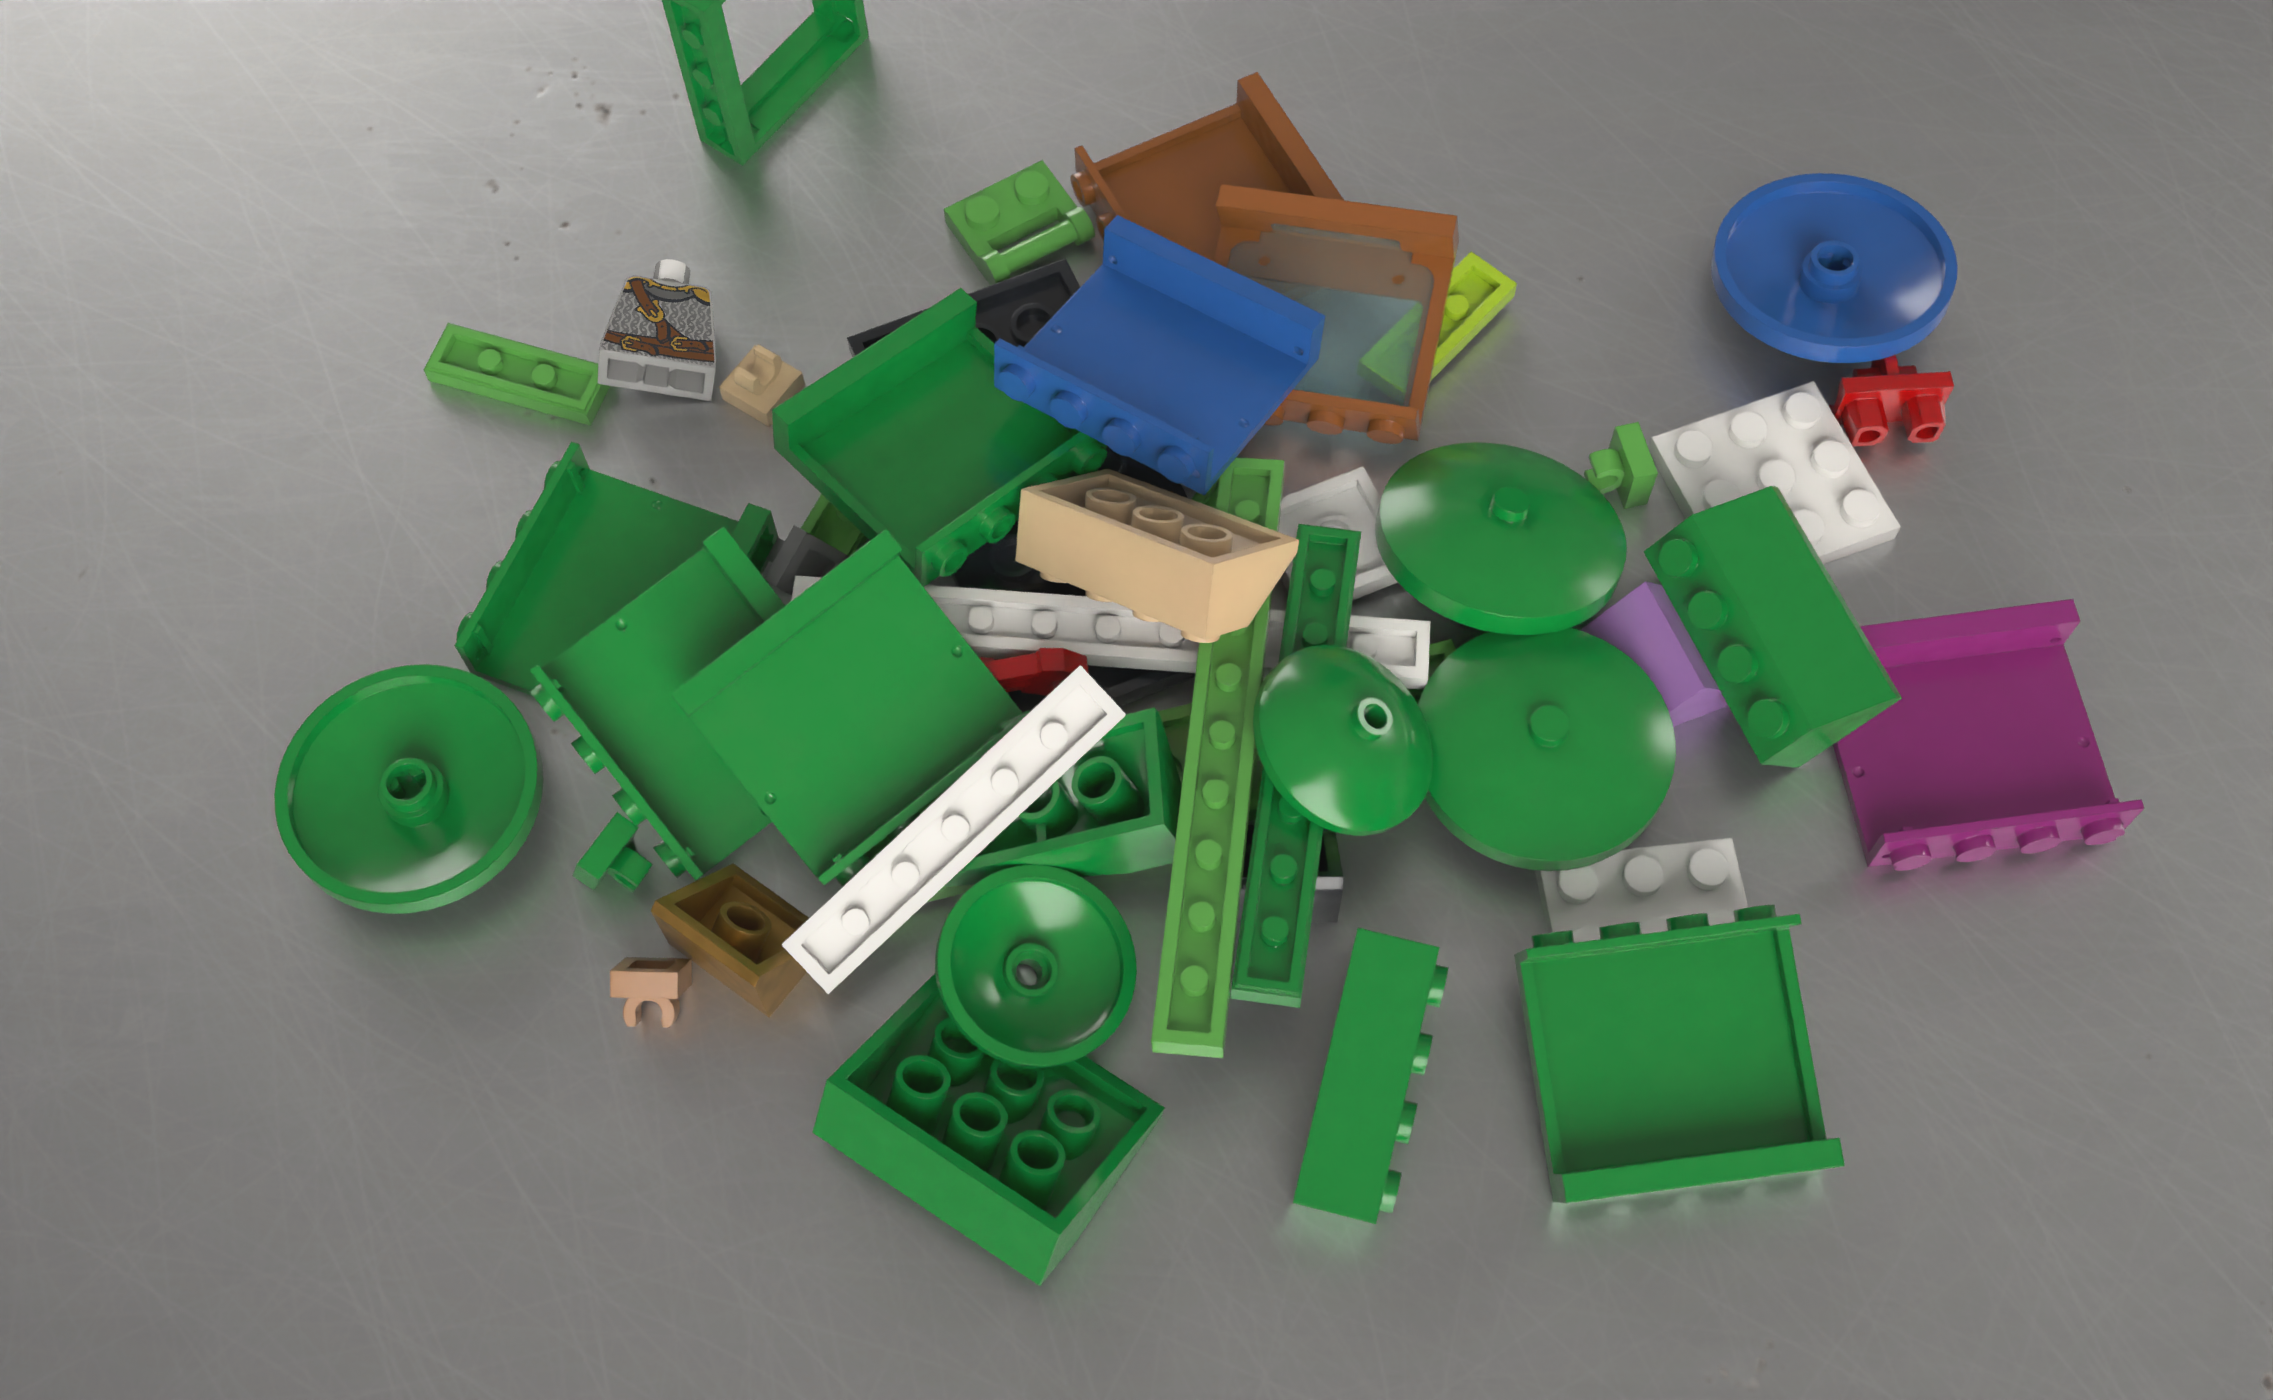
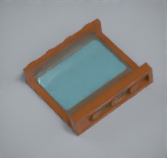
(1377, 281)

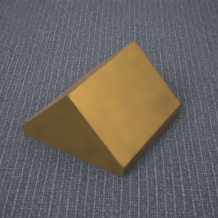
(735, 934)

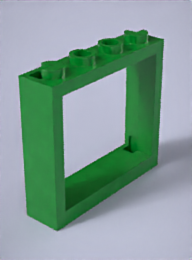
(745, 115)

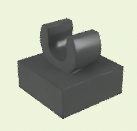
(800, 556)

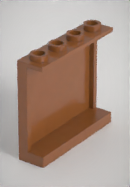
(1177, 176)

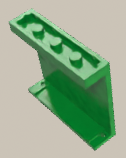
(583, 559)
(620, 701)
(850, 709)

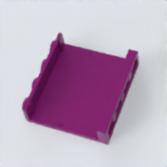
(1982, 743)

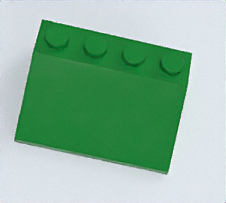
(981, 1142)

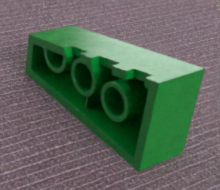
(1367, 1077)

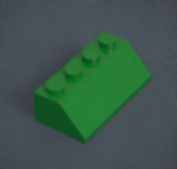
(1771, 627)

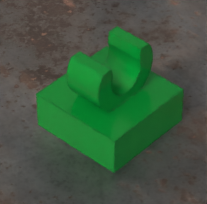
(612, 856)

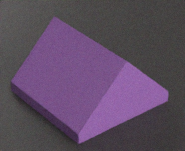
(1655, 638)

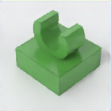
(1624, 467)

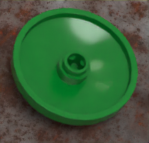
(1500, 538)
(1546, 748)
(409, 789)

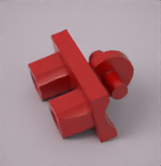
(1892, 395)

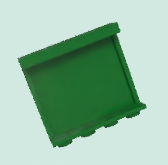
(926, 441)
(1672, 1056)

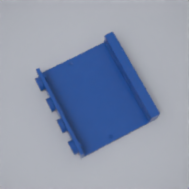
(1164, 357)

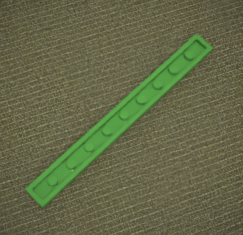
(1215, 804)

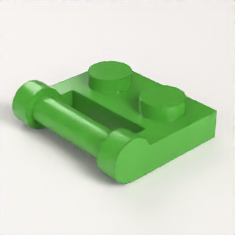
(1011, 212)

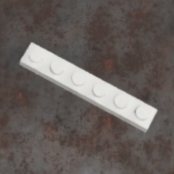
(953, 829)

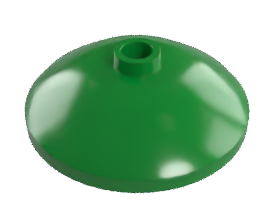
(1343, 740)
(1071, 942)

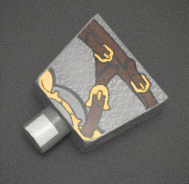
(661, 336)

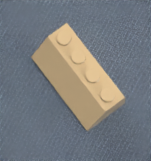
(1151, 551)

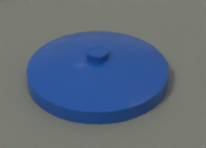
(1833, 268)

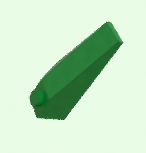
(1102, 815)

